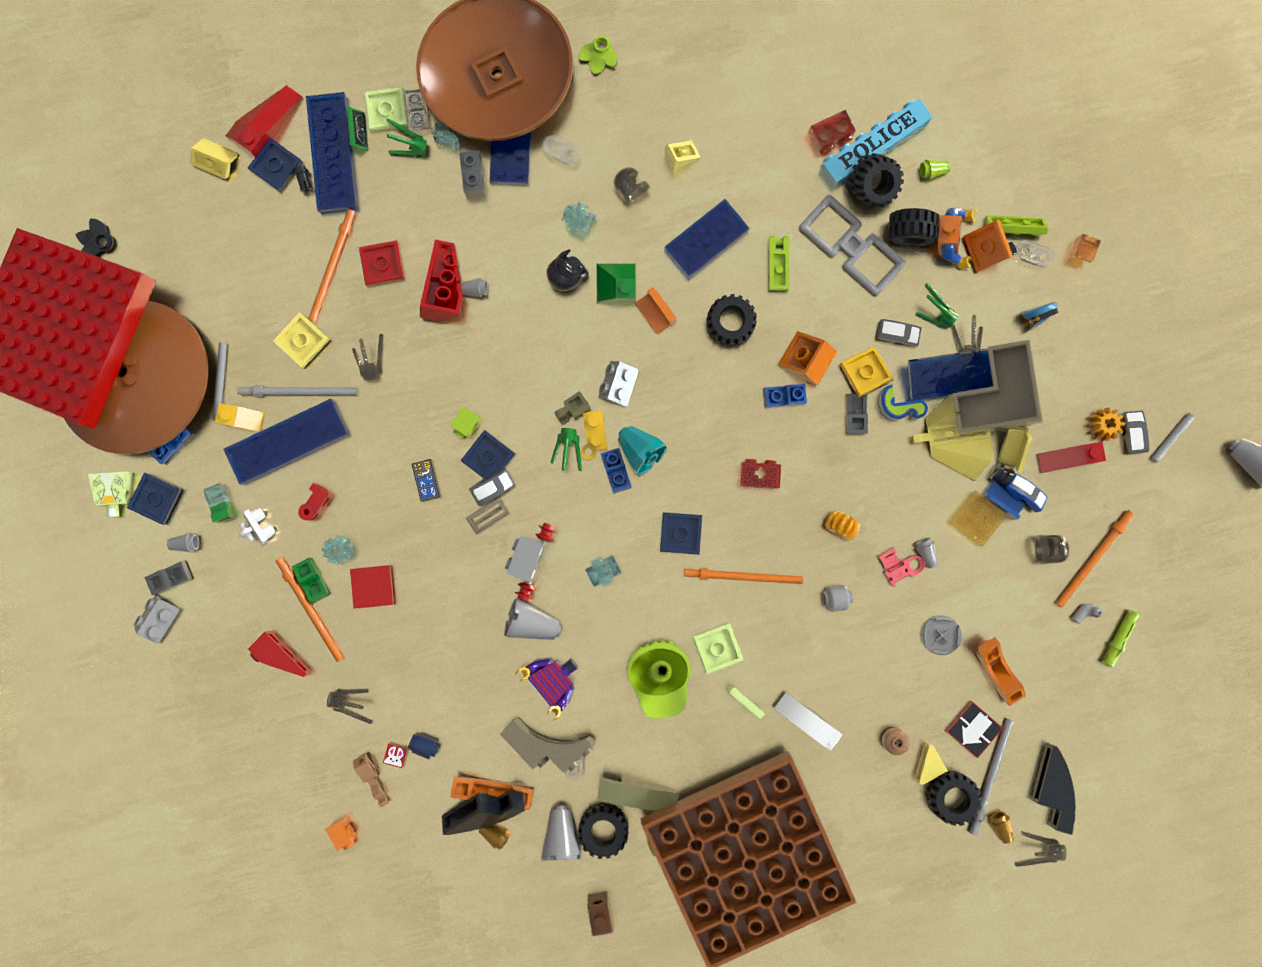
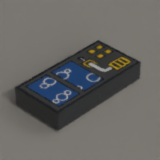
(425, 480)

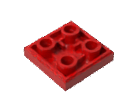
(372, 586)

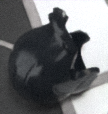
(566, 272)

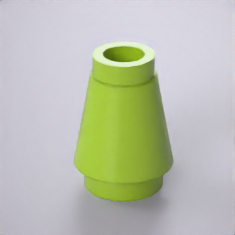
(933, 168)

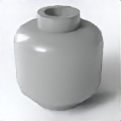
(837, 598)

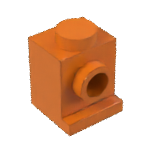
(341, 834)

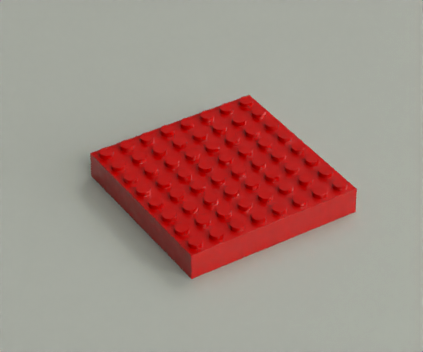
(65, 325)

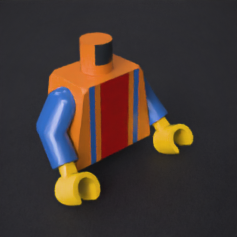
(950, 235)

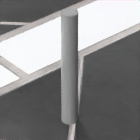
(1173, 437)

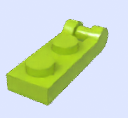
(778, 264)

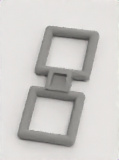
(852, 245)

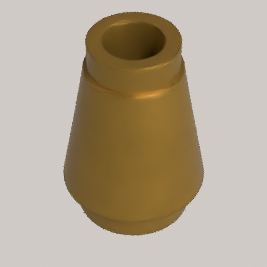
(1002, 826)
(494, 836)

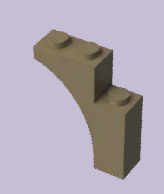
(535, 748)

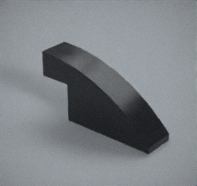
(1056, 790)
(482, 811)

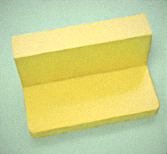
(212, 157)
(1015, 447)

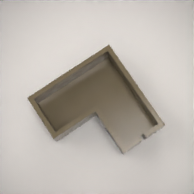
(1010, 401)

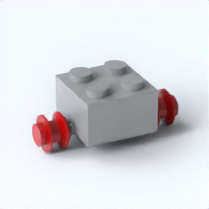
(527, 558)

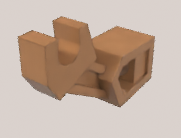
(367, 773)

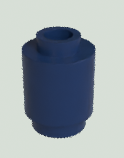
(423, 746)

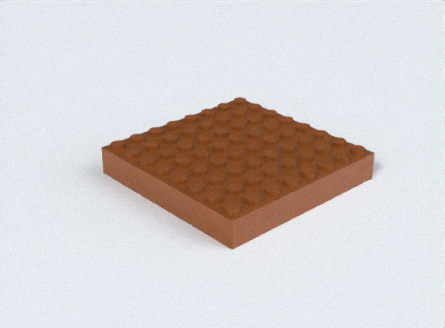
(748, 860)

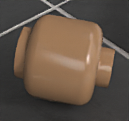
(891, 736)

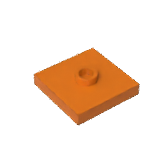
(988, 246)

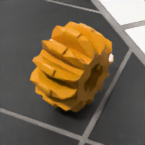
(1114, 424)
(842, 525)

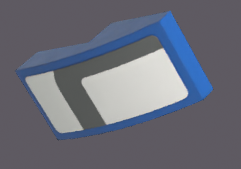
(1024, 489)

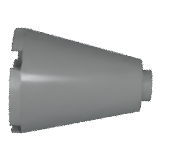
(1249, 457)
(530, 623)
(560, 837)

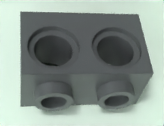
(472, 173)

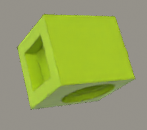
(465, 423)

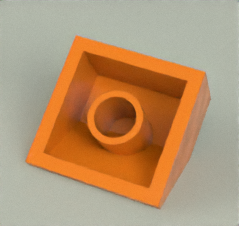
(807, 357)

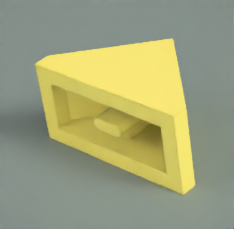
(681, 154)
(930, 765)

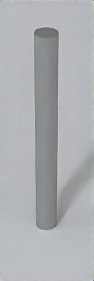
(219, 377)

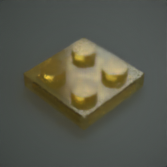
(978, 518)

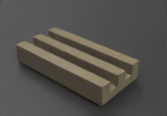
(484, 508)

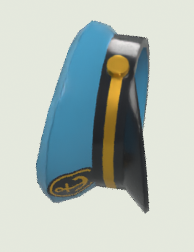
(1040, 314)

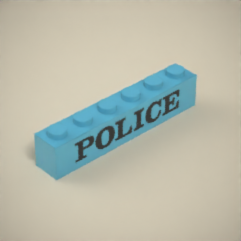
(879, 140)

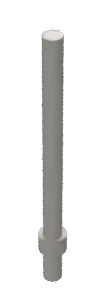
(259, 391)
(991, 776)

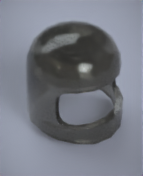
(627, 186)
(1051, 549)

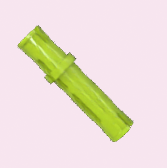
(1117, 646)

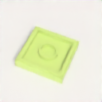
(384, 105)
(717, 648)
(746, 702)

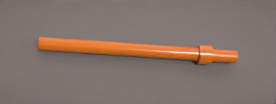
(344, 230)
(1118, 528)
(705, 573)
(289, 576)

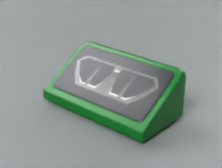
(357, 129)

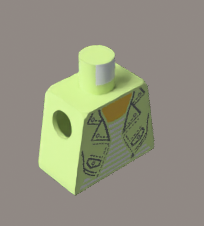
(111, 490)

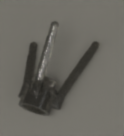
(973, 346)
(369, 370)
(338, 701)
(1054, 852)

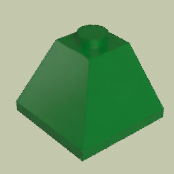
(616, 283)

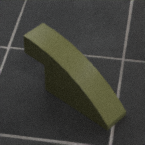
(635, 794)

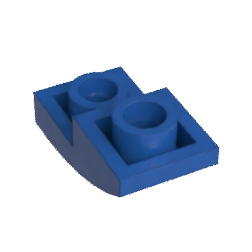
(784, 395)
(165, 451)
(616, 470)

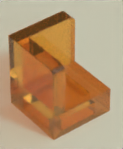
(1085, 248)

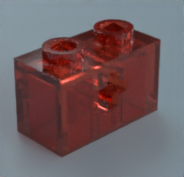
(770, 480)

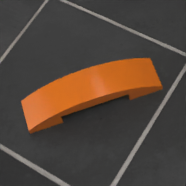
(465, 788)

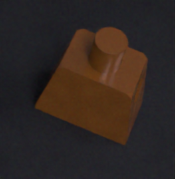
(600, 914)

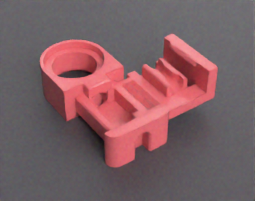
(897, 570)

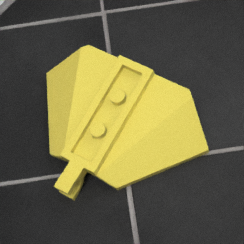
(962, 453)

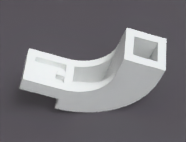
(808, 721)

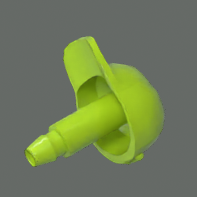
(660, 678)

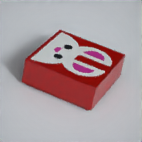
(395, 755)

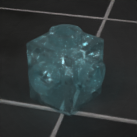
(578, 217)
(344, 553)
(603, 571)

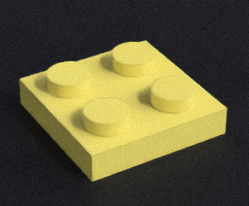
(301, 340)

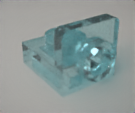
(445, 138)

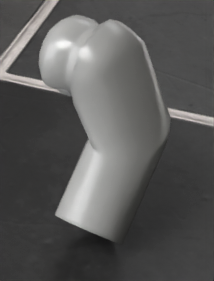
(1087, 610)

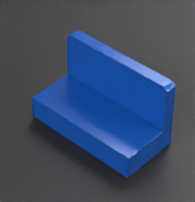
(1003, 500)

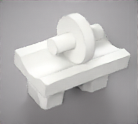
(252, 519)

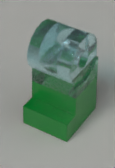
(218, 503)

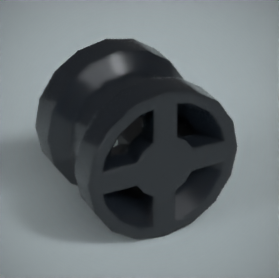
(1002, 474)

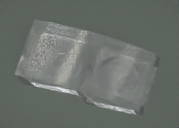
(416, 110)

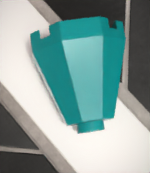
(641, 448)

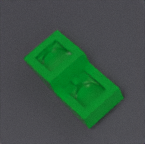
(310, 580)

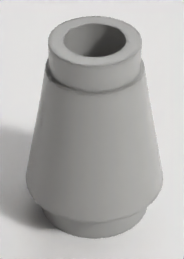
(474, 287)
(186, 543)
(927, 552)

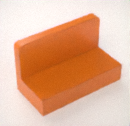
(655, 311)

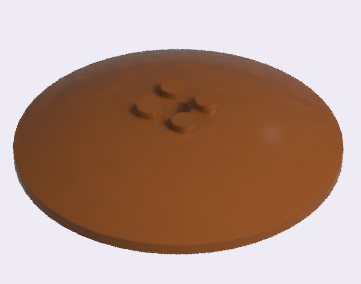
(489, 35)
(159, 390)

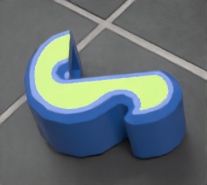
(898, 411)

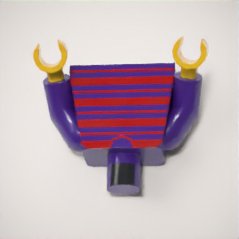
(551, 682)

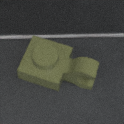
(573, 406)

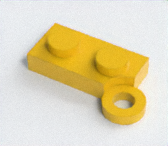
(594, 433)

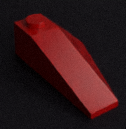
(263, 121)
(442, 287)

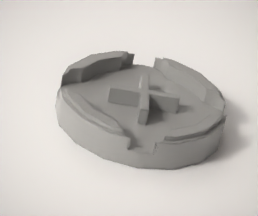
(941, 635)

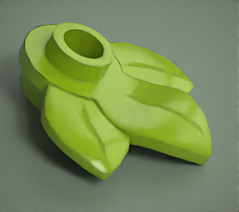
(598, 57)

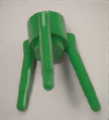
(416, 145)
(947, 315)
(567, 437)

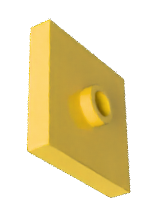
(866, 371)

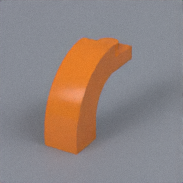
(999, 672)

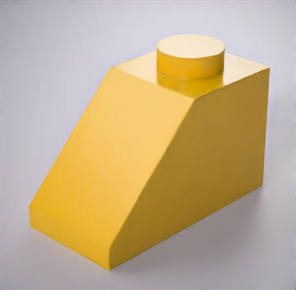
(239, 417)

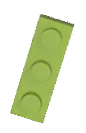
(1020, 225)

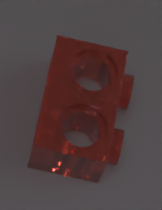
(829, 128)

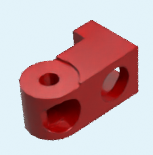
(315, 503)

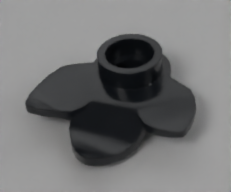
(93, 238)

